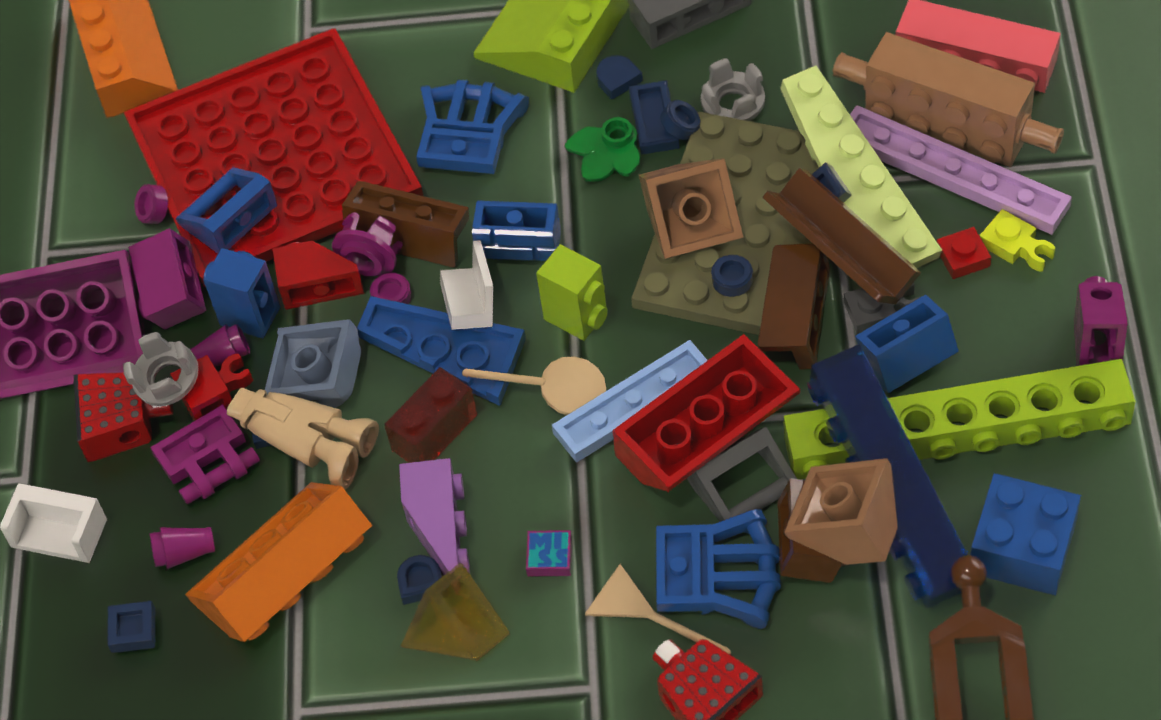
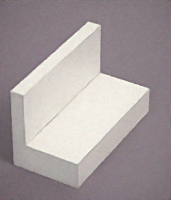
(469, 293)

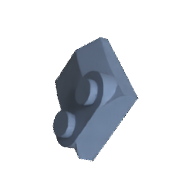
(316, 362)

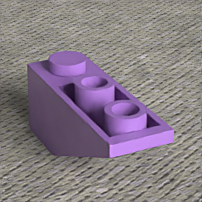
(431, 510)

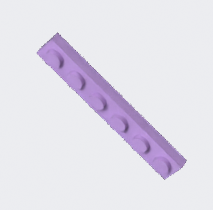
(962, 172)

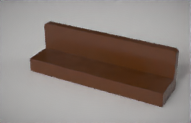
(844, 237)

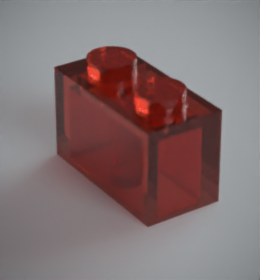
(431, 418)

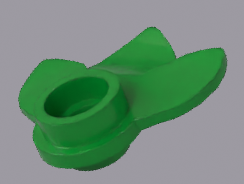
(603, 152)

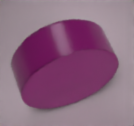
(151, 204)
(391, 287)

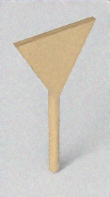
(623, 599)

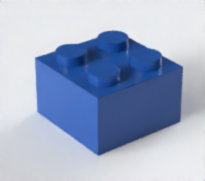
(1025, 533)

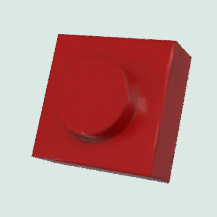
(964, 253)

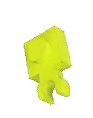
(1012, 237)

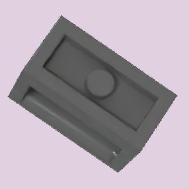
(757, 441)

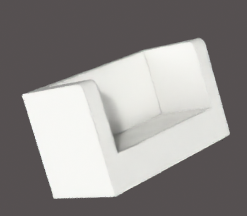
(53, 523)

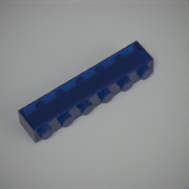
(872, 431)

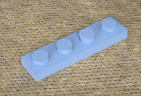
(594, 422)

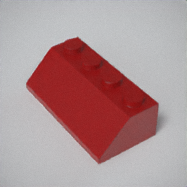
(702, 415)

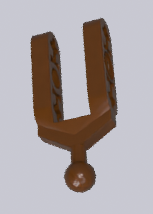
(977, 625)

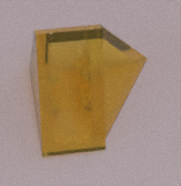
(455, 619)

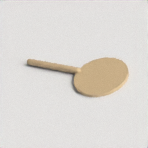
(564, 383)

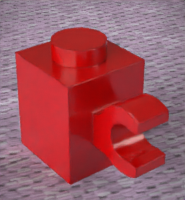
(213, 387)

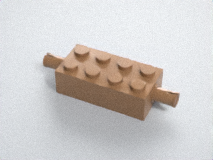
(950, 99)

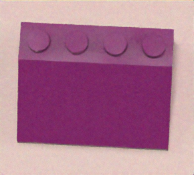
(67, 322)

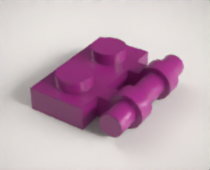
(199, 445)

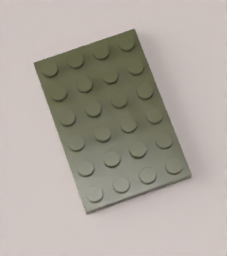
(757, 161)

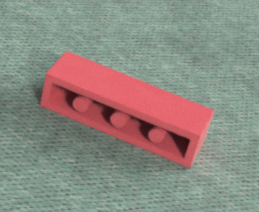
(983, 39)

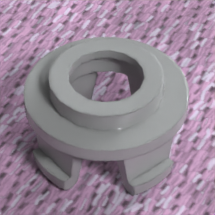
(725, 82)
(155, 356)

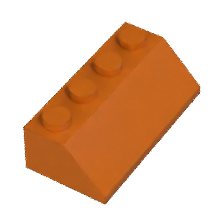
(123, 52)
(280, 560)

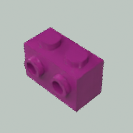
(166, 279)

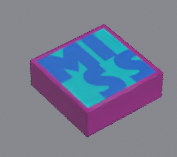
(549, 553)

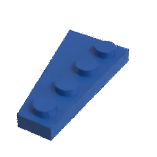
(428, 342)

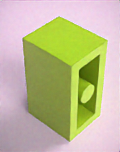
(572, 292)

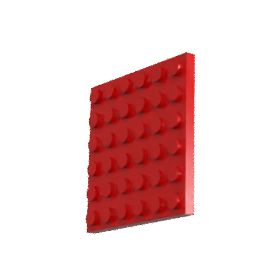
(291, 118)

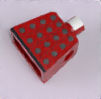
(111, 415)
(705, 682)

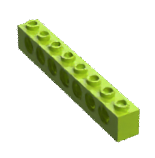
(975, 404)

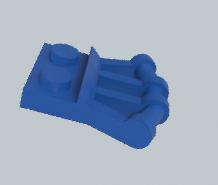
(466, 144)
(687, 568)

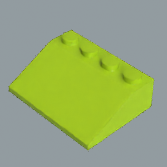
(551, 38)

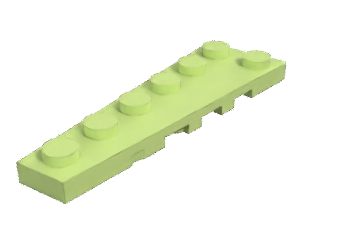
(837, 140)

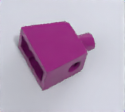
(1103, 309)

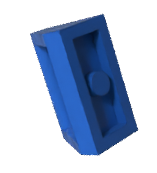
(236, 215)

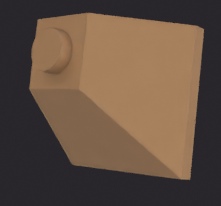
(691, 206)
(847, 511)

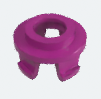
(374, 243)

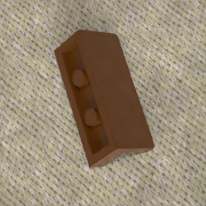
(422, 223)
(795, 302)

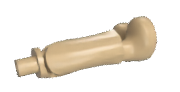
(306, 431)

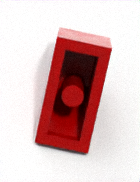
(314, 275)

